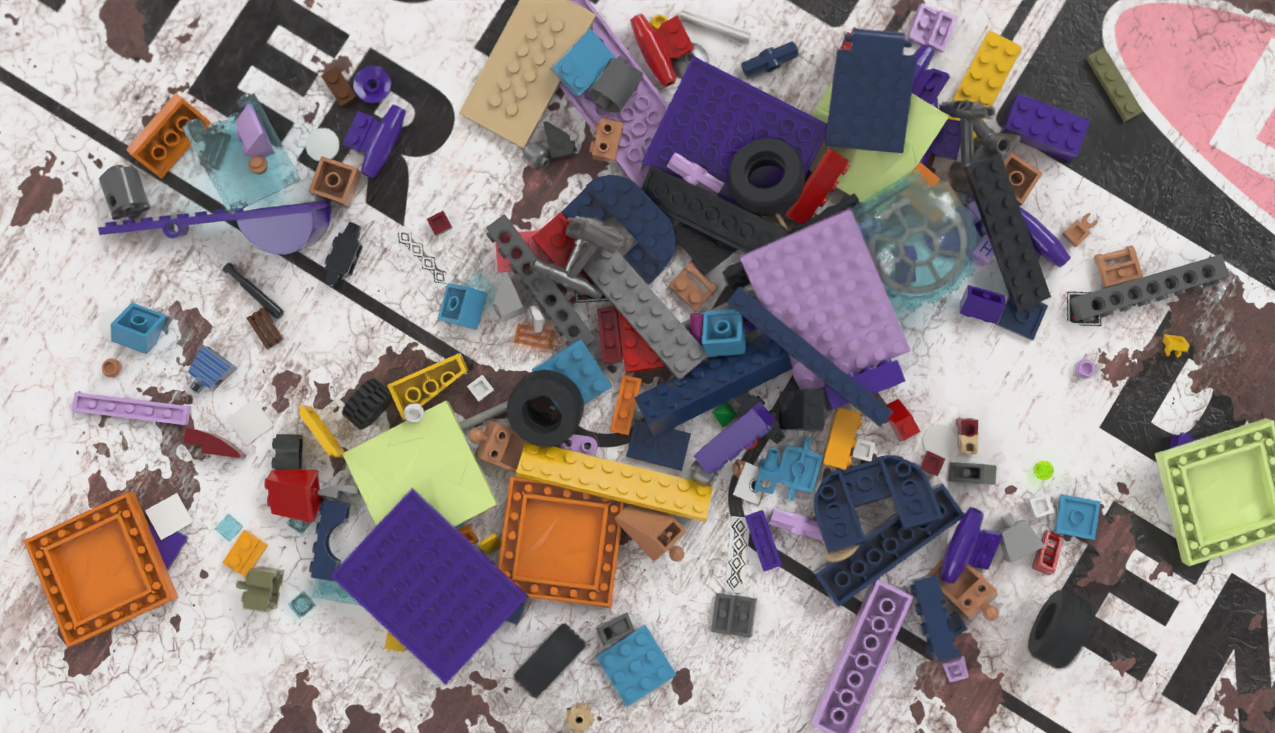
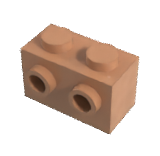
(607, 140)

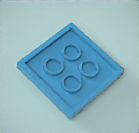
(580, 367)
(636, 665)

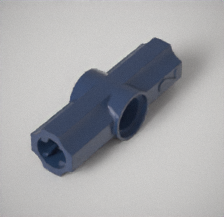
(770, 59)

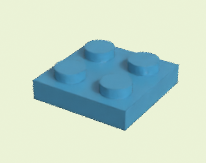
(1077, 517)

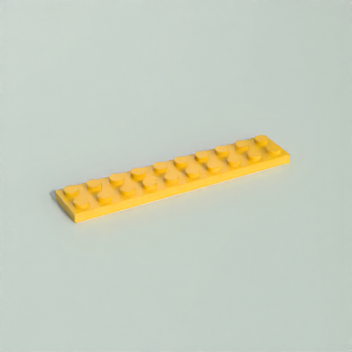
(615, 481)

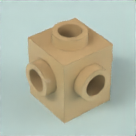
(583, 711)

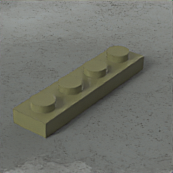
(1114, 84)

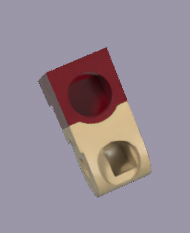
(967, 435)

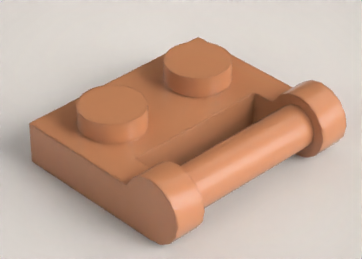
(1120, 272)
(688, 290)

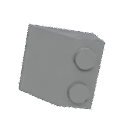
(507, 299)

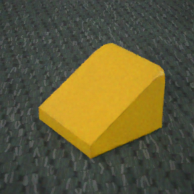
(490, 543)

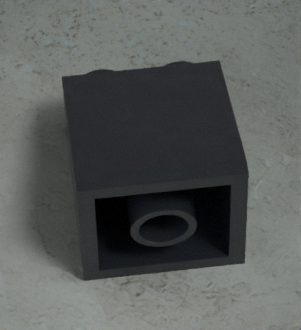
(801, 410)

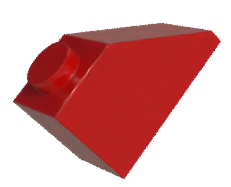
(902, 421)

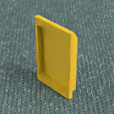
(320, 431)

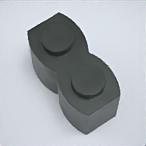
(287, 452)

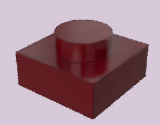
(439, 223)
(932, 463)

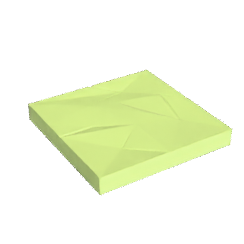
(875, 170)
(422, 456)
(1221, 491)

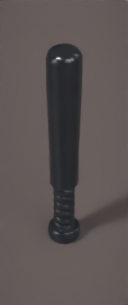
(267, 303)

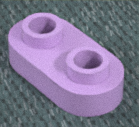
(578, 444)

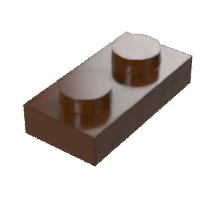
(339, 86)

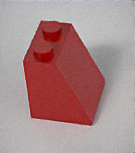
(294, 493)

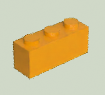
(841, 438)

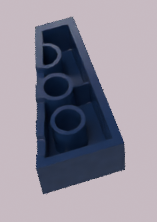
(934, 618)

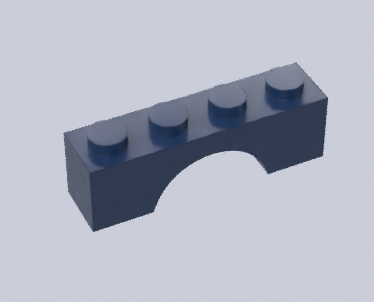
(325, 562)

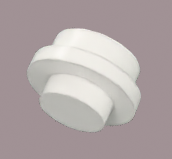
(413, 412)

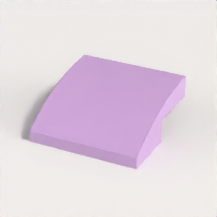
(931, 27)

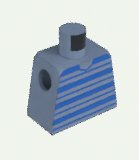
(209, 369)

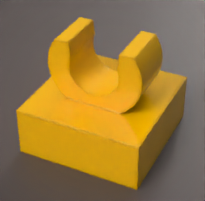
(1175, 343)

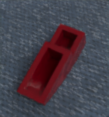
(212, 443)

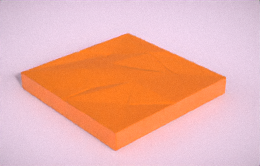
(560, 543)
(100, 569)

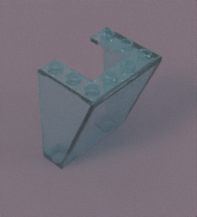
(228, 166)

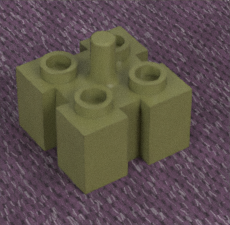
(262, 588)

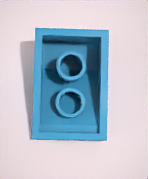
(582, 63)

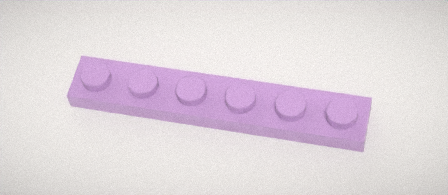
(131, 408)

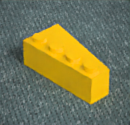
(426, 383)

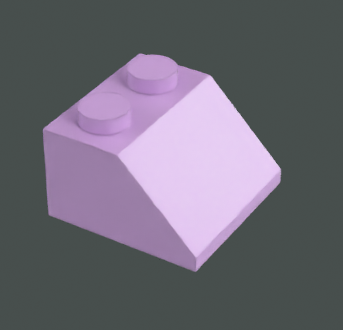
(253, 134)

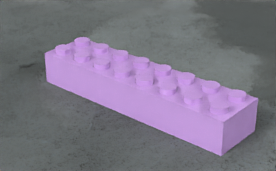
(861, 659)

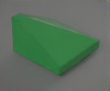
(724, 414)

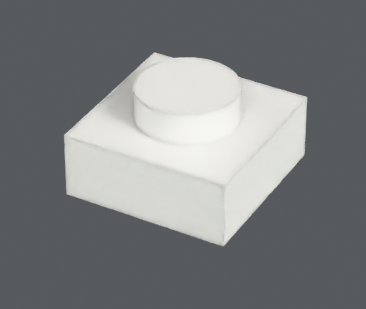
(537, 318)
(480, 388)
(863, 450)
(1040, 505)

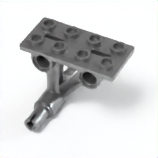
(986, 142)
(589, 237)

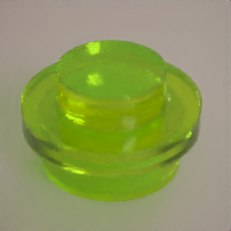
(1043, 470)

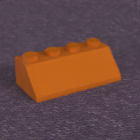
(163, 138)

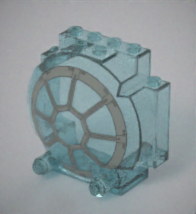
(918, 238)

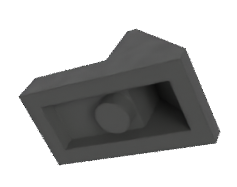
(615, 629)

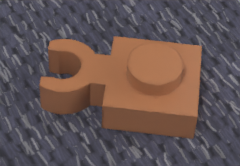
(1078, 230)

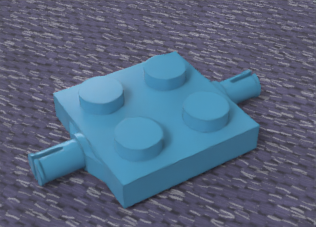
(799, 468)

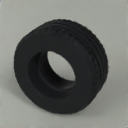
(766, 153)
(530, 426)
(1061, 629)
(549, 660)

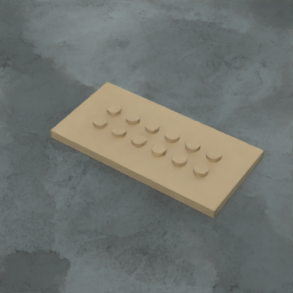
(517, 76)

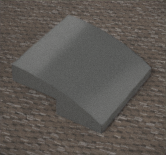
(734, 615)

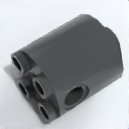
(615, 85)
(124, 192)

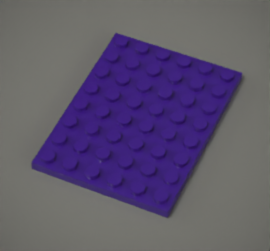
(719, 115)
(429, 586)

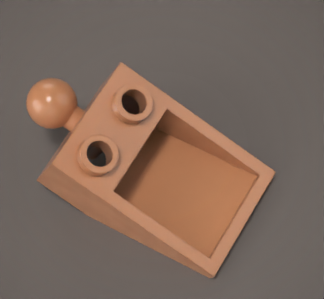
(501, 442)
(652, 531)
(968, 589)

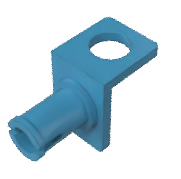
(768, 471)

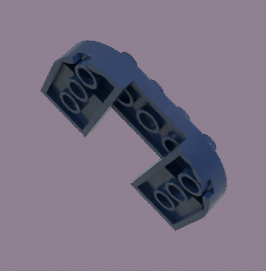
(638, 215)
(868, 483)

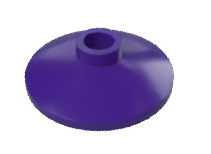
(366, 78)

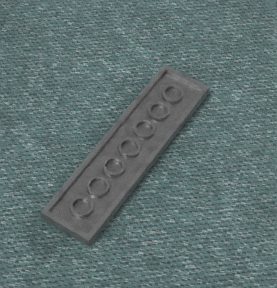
(645, 312)

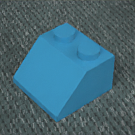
(462, 306)
(138, 328)
(723, 333)

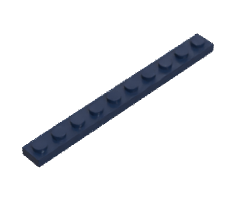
(809, 357)

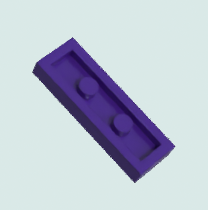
(763, 540)

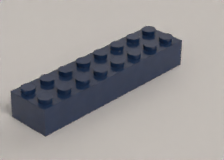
(712, 384)
(883, 550)

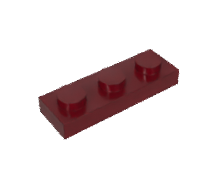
(609, 335)

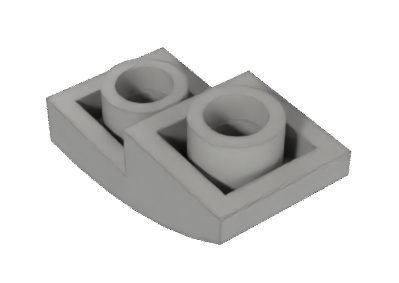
(333, 492)

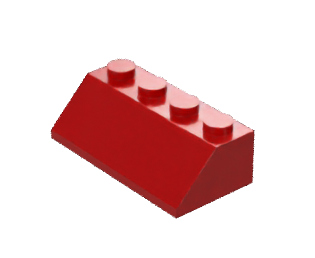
(818, 185)

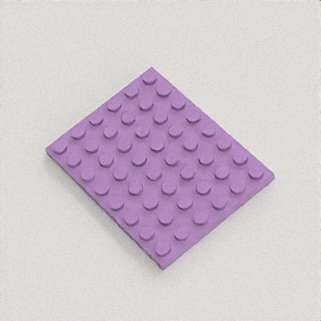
(829, 295)

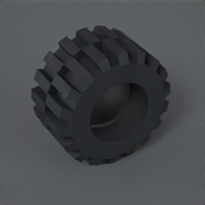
(367, 403)

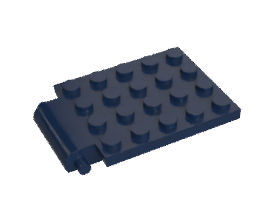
(871, 92)

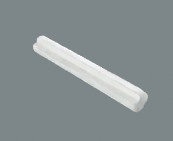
(715, 25)

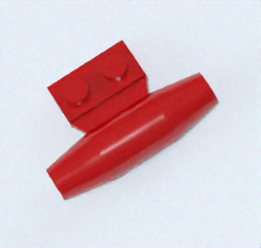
(661, 45)

